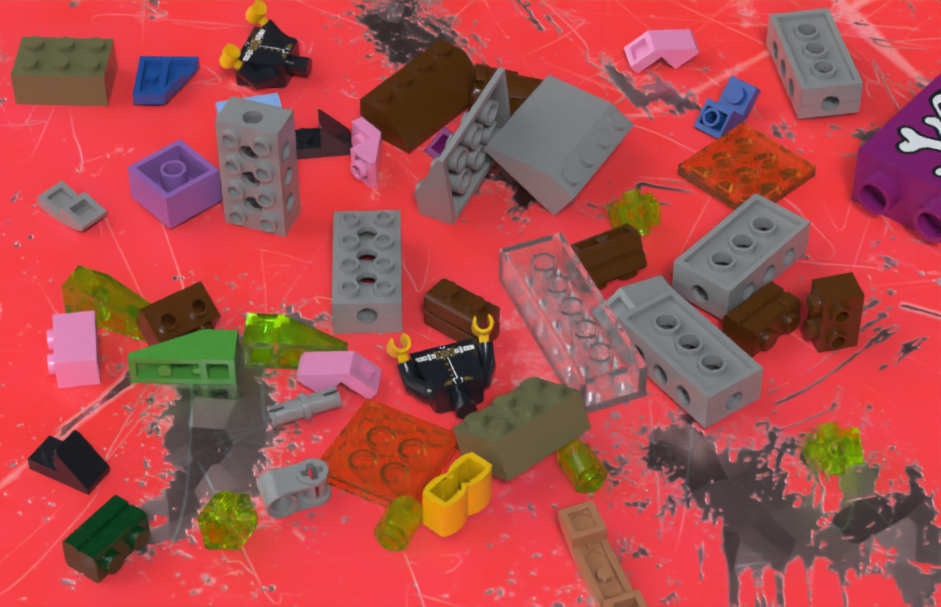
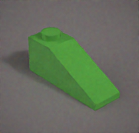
(195, 358)

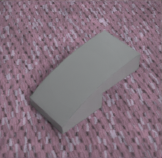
(70, 208)

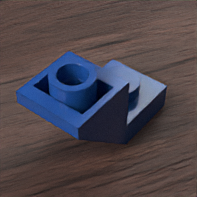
(730, 110)

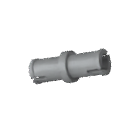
(304, 406)

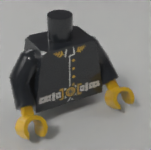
(267, 56)
(450, 374)

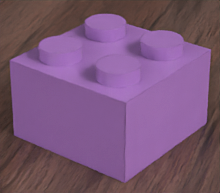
(175, 183)

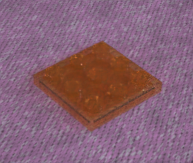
(744, 165)
(388, 454)

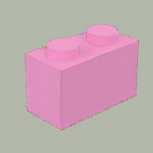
(74, 349)

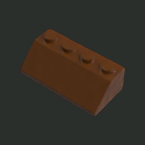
(420, 96)

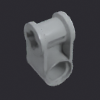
(292, 489)

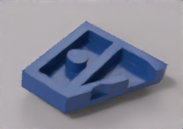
(162, 77)

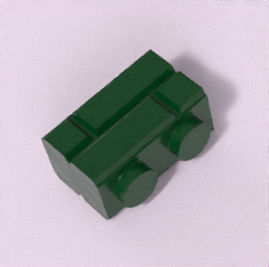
(106, 539)

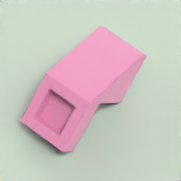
(672, 45)
(366, 152)
(328, 368)

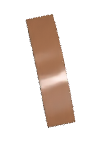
(595, 558)

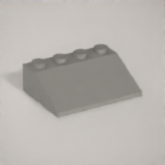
(558, 141)
(464, 162)

